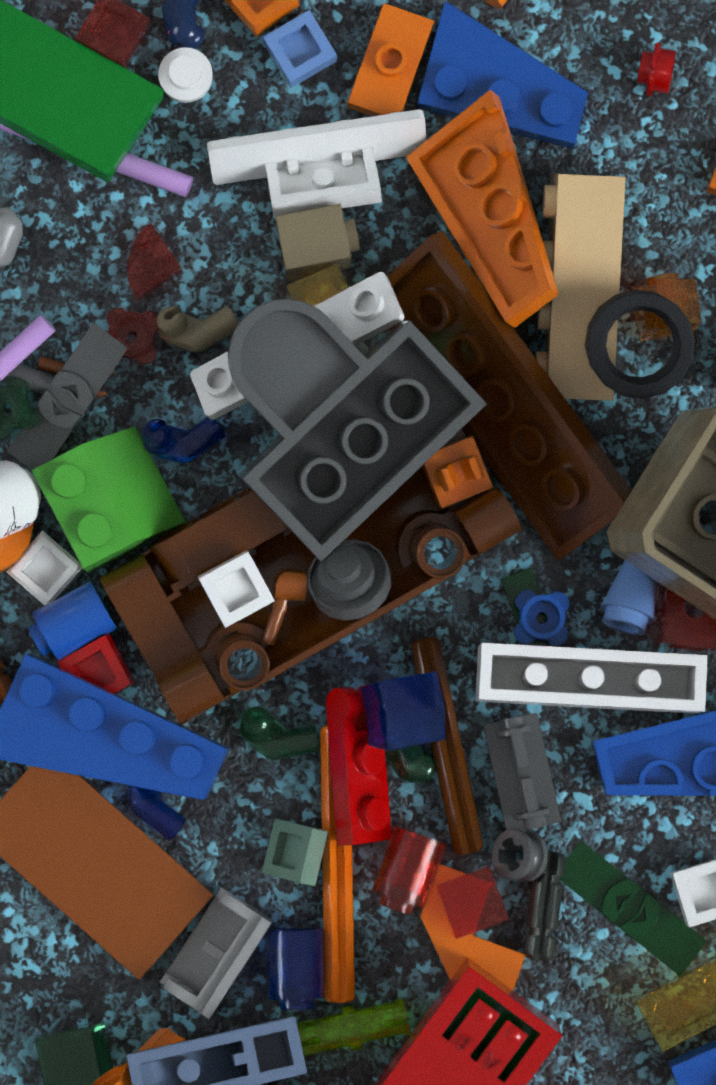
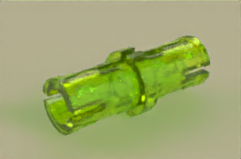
(353, 1027)

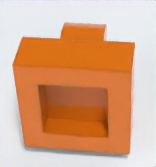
(456, 472)

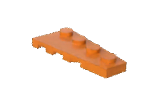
(484, 200)

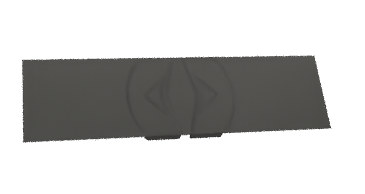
(68, 397)

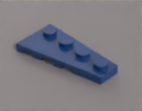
(90, 732)
(661, 759)

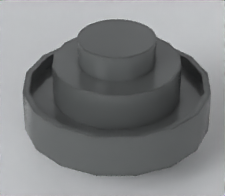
(350, 580)

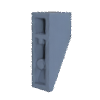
(231, 1057)

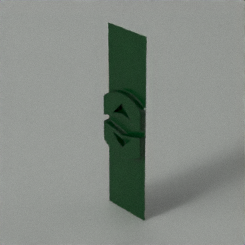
(631, 908)

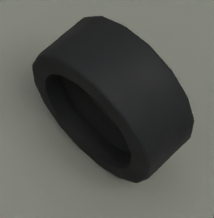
(664, 378)

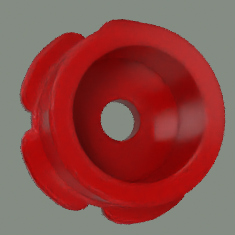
(657, 69)

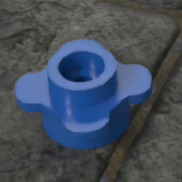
(552, 606)

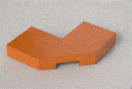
(494, 958)

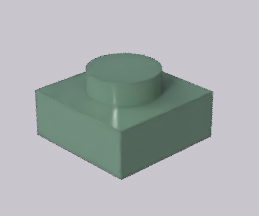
(294, 852)

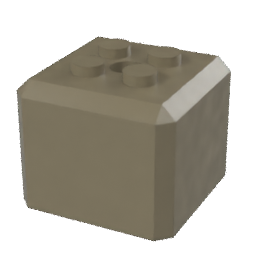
(660, 518)

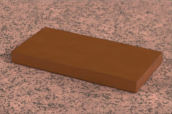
(97, 866)

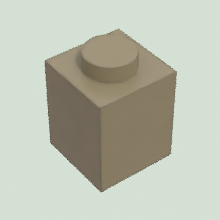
(316, 240)

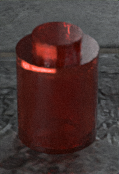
(408, 870)

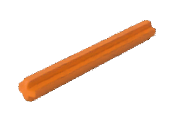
(337, 895)

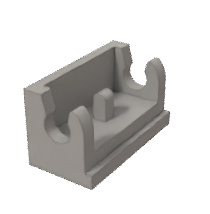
(215, 952)

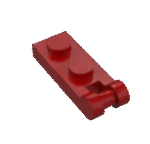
(356, 772)

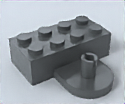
(343, 418)

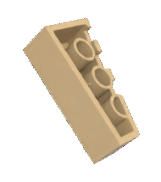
(586, 267)

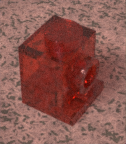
(680, 630)

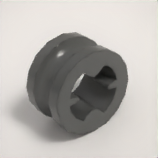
(505, 851)

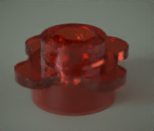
(143, 324)

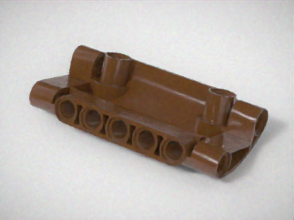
(183, 633)

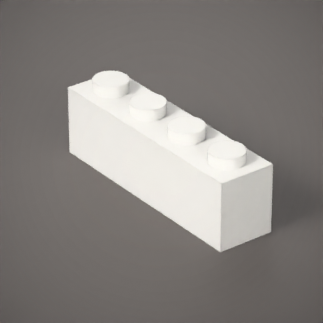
(591, 678)

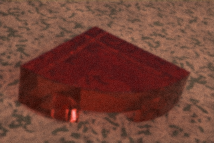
(150, 263)

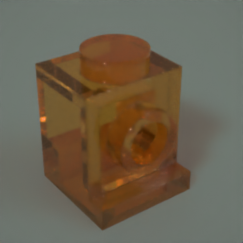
(681, 292)

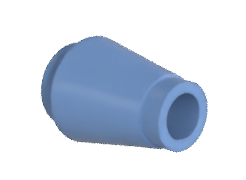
(630, 601)

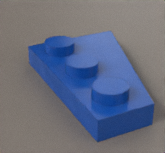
(474, 59)

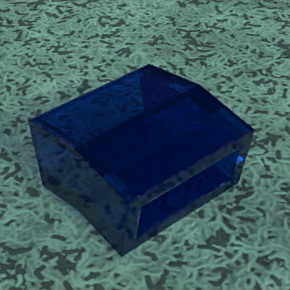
(404, 711)

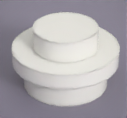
(185, 75)

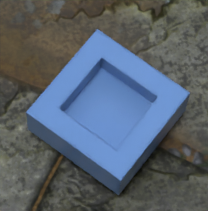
(300, 48)

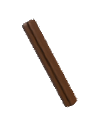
(450, 756)

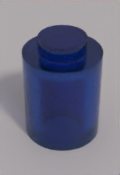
(295, 967)

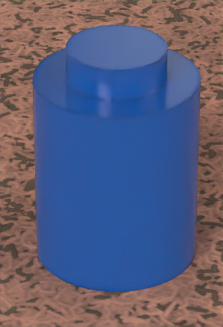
(71, 622)

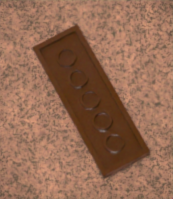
(527, 426)

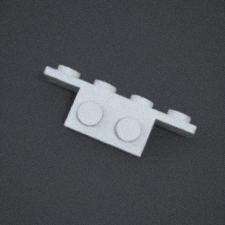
(319, 162)
(357, 312)

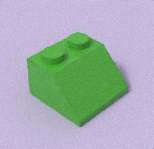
(108, 498)

